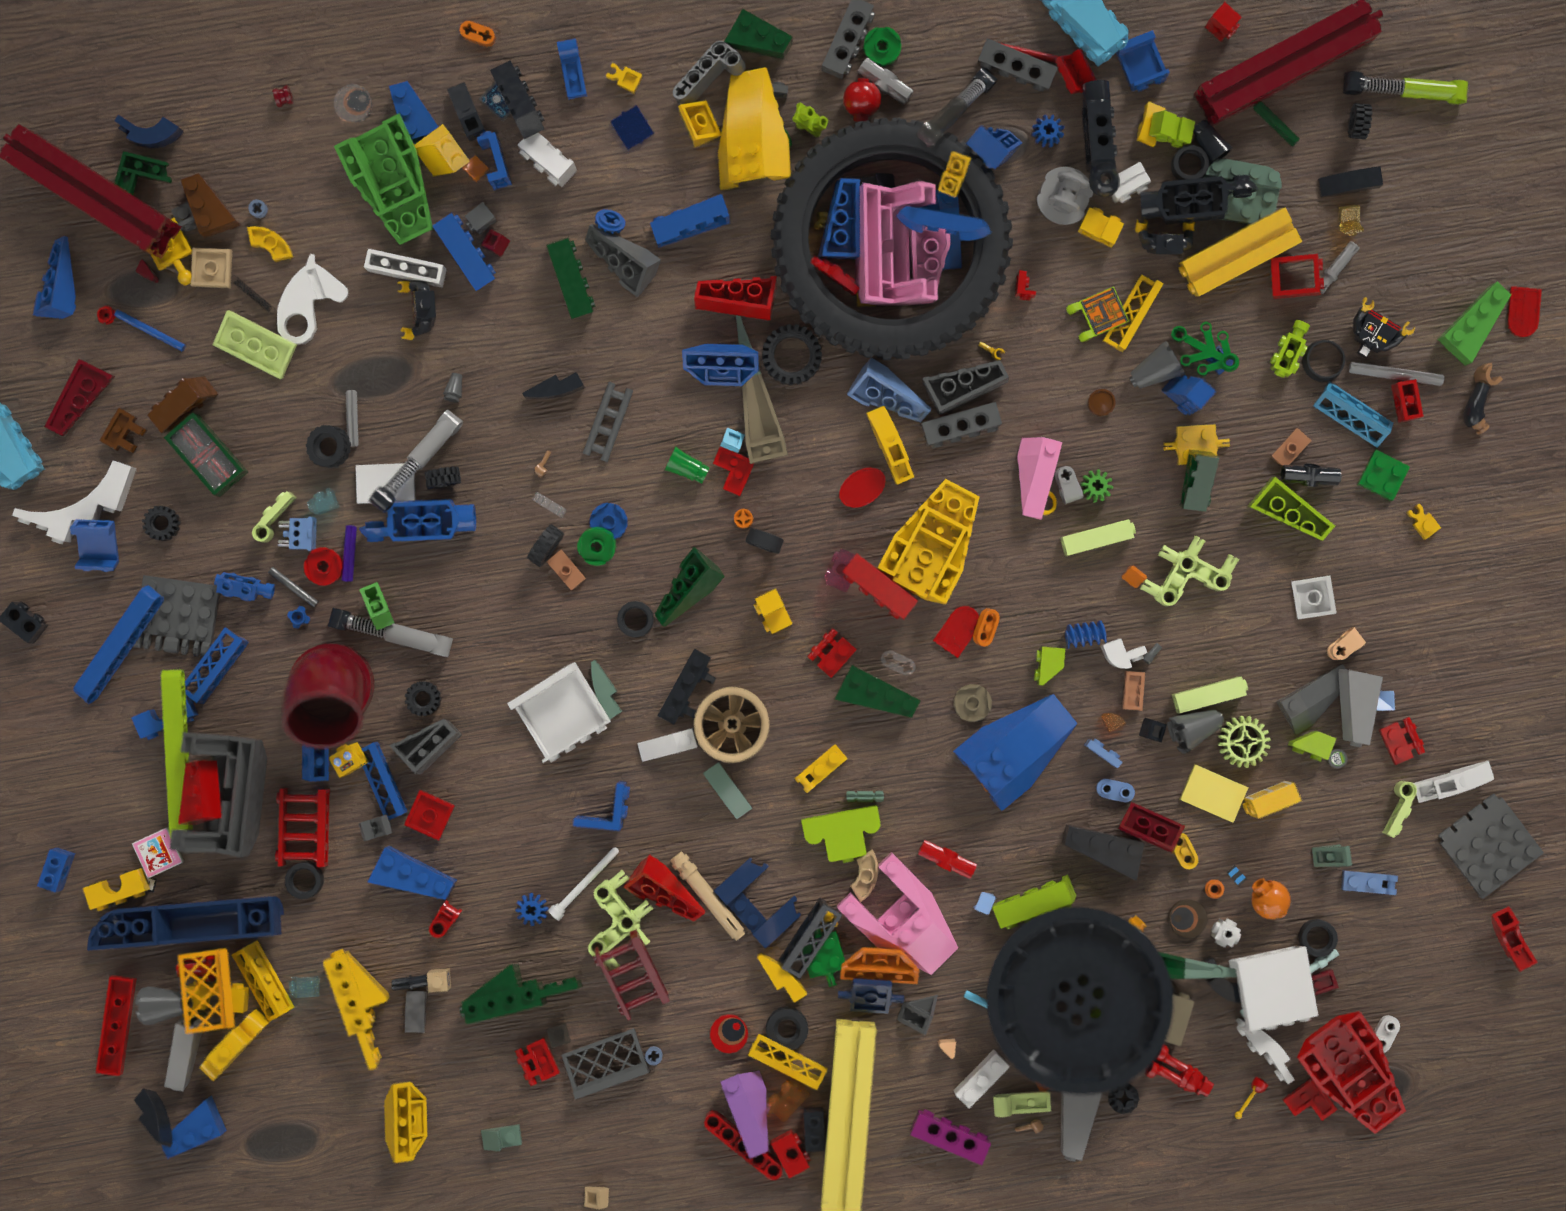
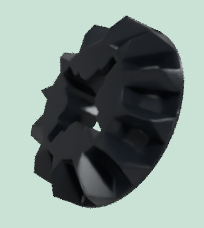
(1129, 1105)

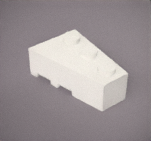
(547, 159)

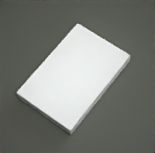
(372, 476)

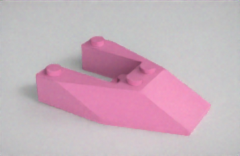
(909, 923)

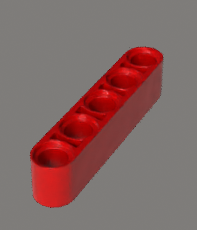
(732, 1142)

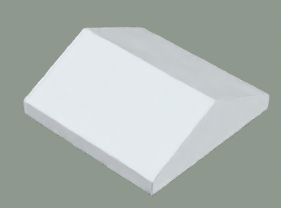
(1314, 597)

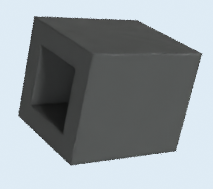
(480, 218)

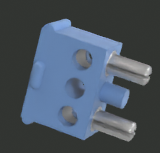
(307, 534)

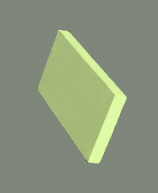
(254, 344)

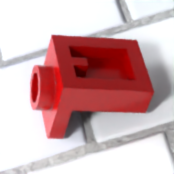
(1021, 283)

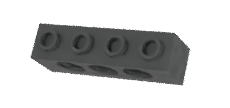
(856, 9)
(1011, 55)
(988, 412)

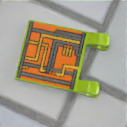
(1101, 312)

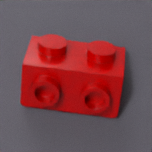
(1075, 70)

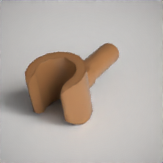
(540, 471)
(1036, 1125)

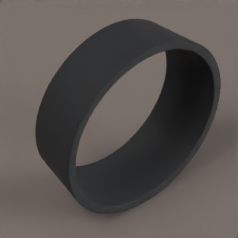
(1309, 371)

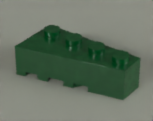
(871, 692)

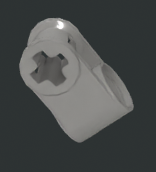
(1068, 487)

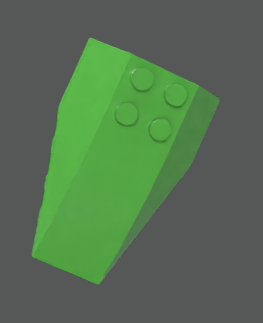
(389, 177)

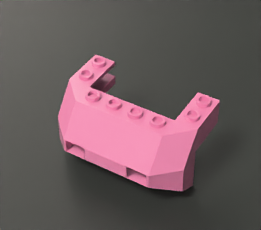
(884, 246)

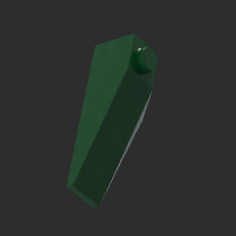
(695, 581)

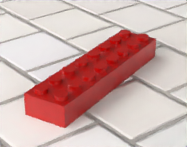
(116, 1025)

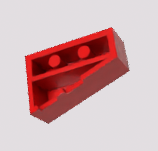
(200, 793)

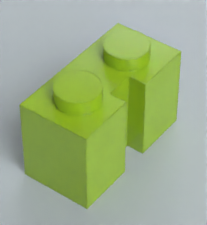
(1171, 129)

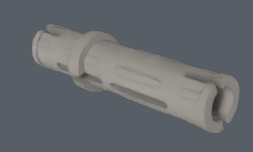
(1340, 262)

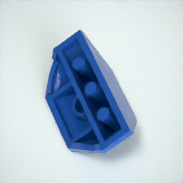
(721, 364)

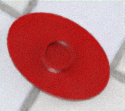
(862, 487)

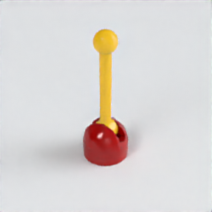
(1258, 1086)

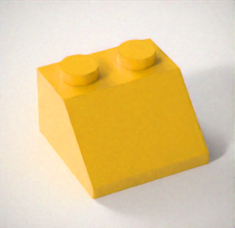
(441, 152)

